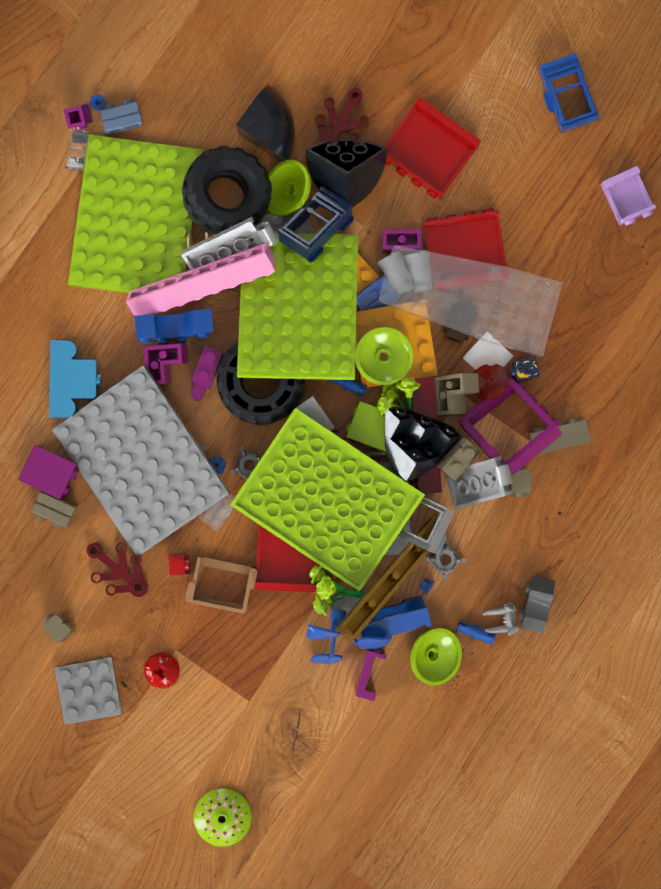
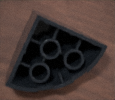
(269, 124)
(347, 167)

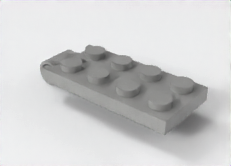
(229, 243)
(480, 483)

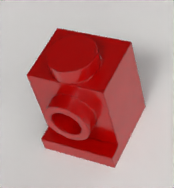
(179, 564)

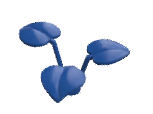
(318, 633)

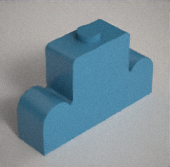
(70, 379)

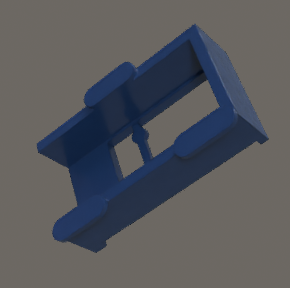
(314, 248)

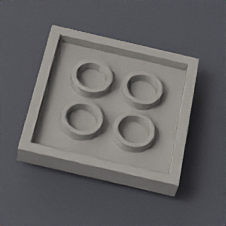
(88, 690)

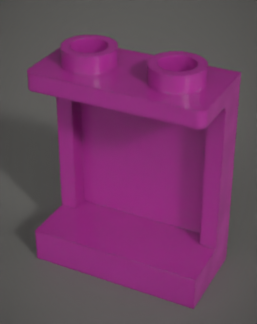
(49, 472)
(361, 690)

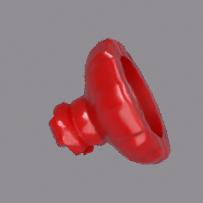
(169, 669)

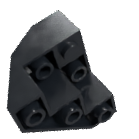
(416, 441)

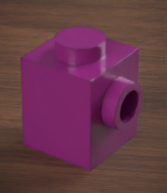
(78, 116)

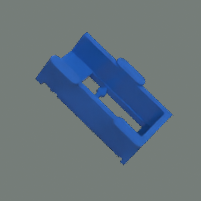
(558, 69)
(398, 619)

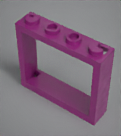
(531, 449)

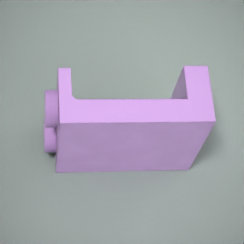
(628, 196)

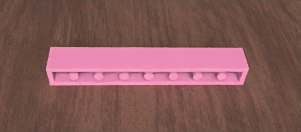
(202, 281)

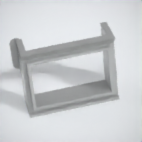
(437, 537)

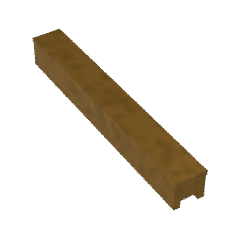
(385, 585)

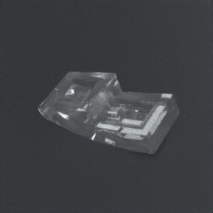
(77, 150)

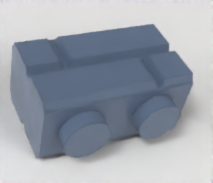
(121, 117)

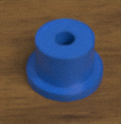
(97, 99)
(427, 585)

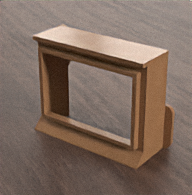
(223, 565)

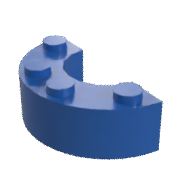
(171, 327)

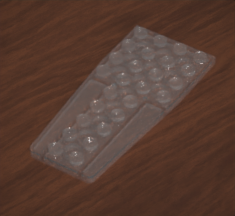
(473, 297)

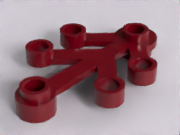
(340, 125)
(120, 571)

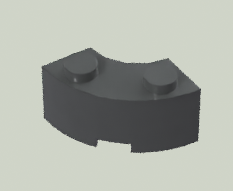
(537, 604)

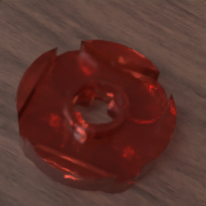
(497, 387)

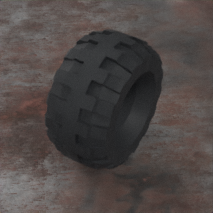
(231, 164)
(249, 408)

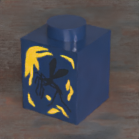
(524, 369)

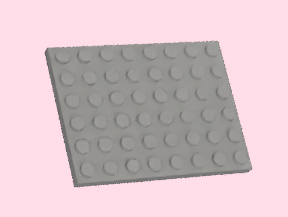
(141, 461)

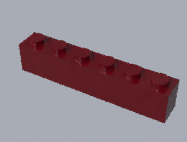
(425, 403)

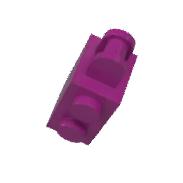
(205, 372)

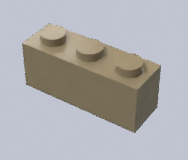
(572, 435)

